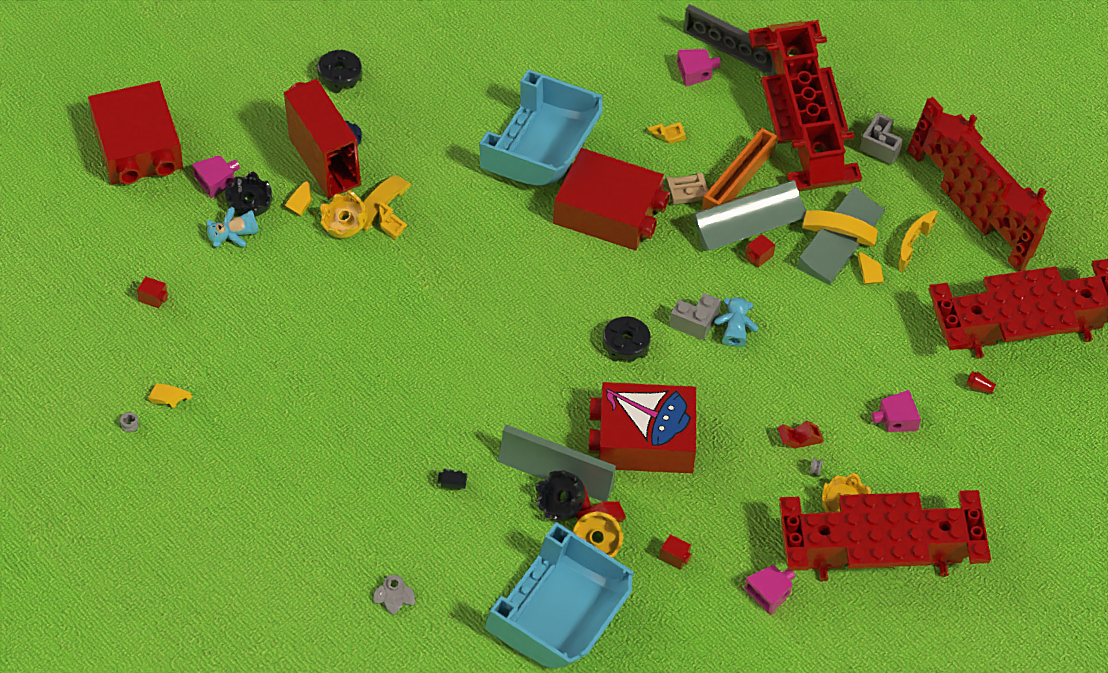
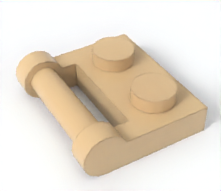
(687, 192)

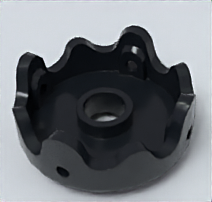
(336, 77)
(252, 187)
(626, 348)
(550, 492)

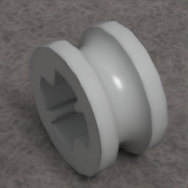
(124, 420)
(816, 466)

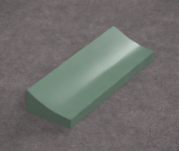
(749, 215)
(832, 250)
(542, 456)

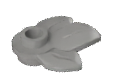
(394, 596)

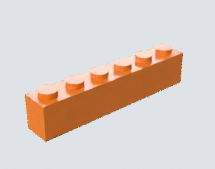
(741, 169)

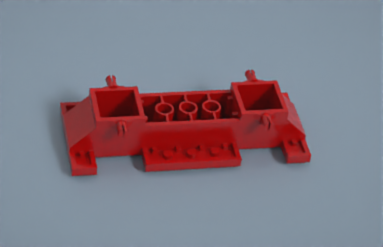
(806, 104)
(980, 182)
(1022, 307)
(884, 533)

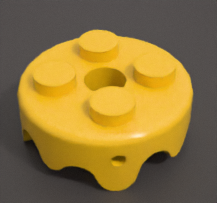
(340, 206)
(841, 486)
(607, 525)

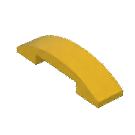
(386, 193)
(841, 224)
(923, 225)

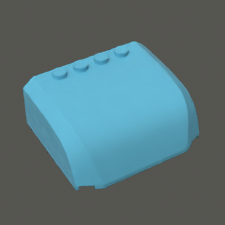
(543, 132)
(561, 601)

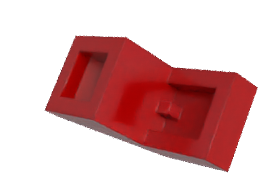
(801, 436)
(610, 507)

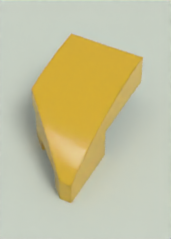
(669, 134)
(300, 199)
(390, 223)
(870, 270)
(168, 395)

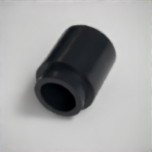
(452, 479)

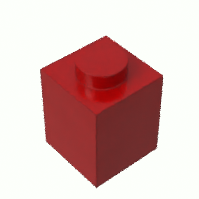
(759, 250)
(152, 292)
(675, 552)

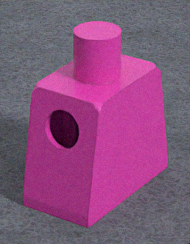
(696, 65)
(215, 174)
(898, 413)
(770, 587)

